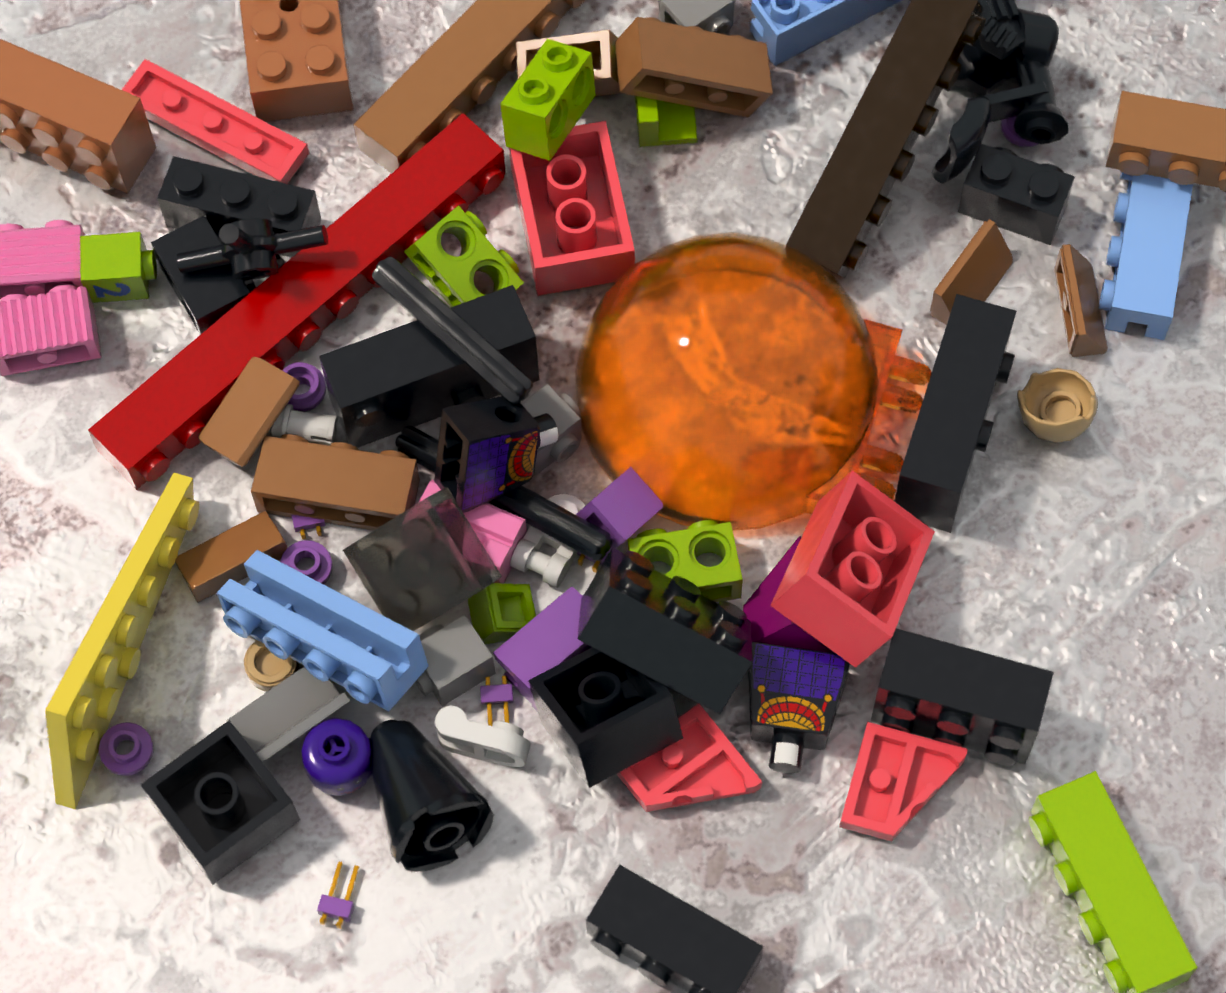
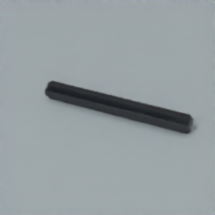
(521, 502)

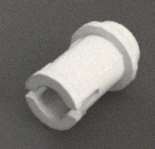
(311, 426)

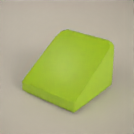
(501, 611)

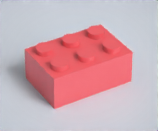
(574, 212)
(853, 569)

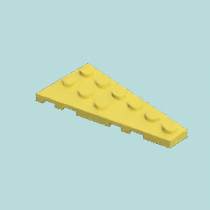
(111, 648)

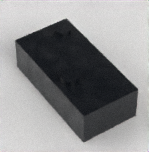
(411, 375)
(955, 411)

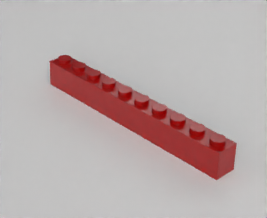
(298, 301)

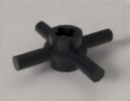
(252, 248)

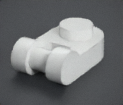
(529, 557)
(497, 744)

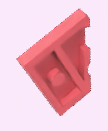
(691, 770)
(896, 779)

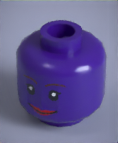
(337, 757)

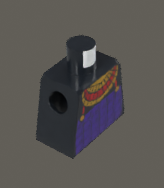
(489, 449)
(793, 700)

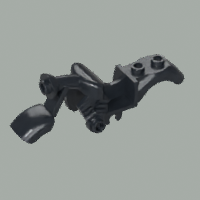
(1013, 49)

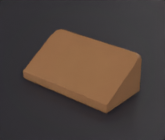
(974, 271)
(1079, 303)
(248, 411)
(223, 556)

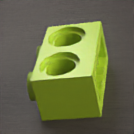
(548, 99)
(455, 274)
(681, 550)

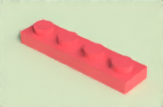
(216, 124)

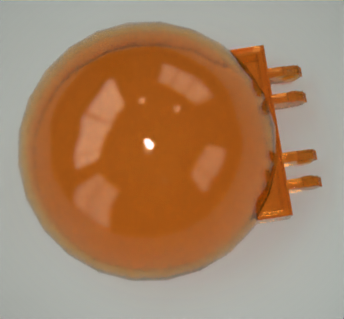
(738, 381)

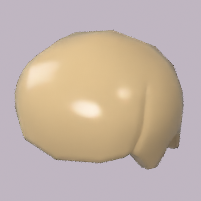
(1057, 404)

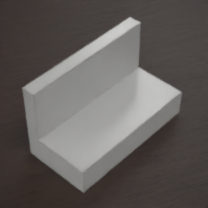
(287, 712)

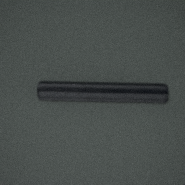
(452, 330)

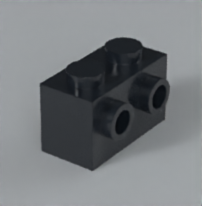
(1016, 193)

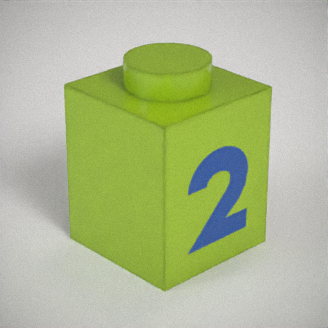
(116, 267)

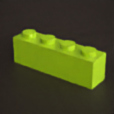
(1111, 888)

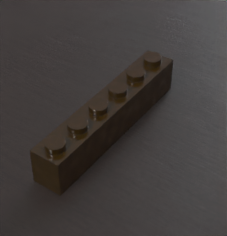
(884, 130)

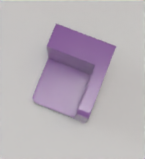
(622, 507)

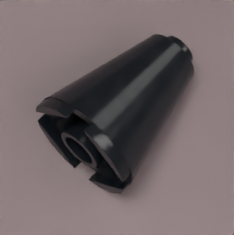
(423, 798)

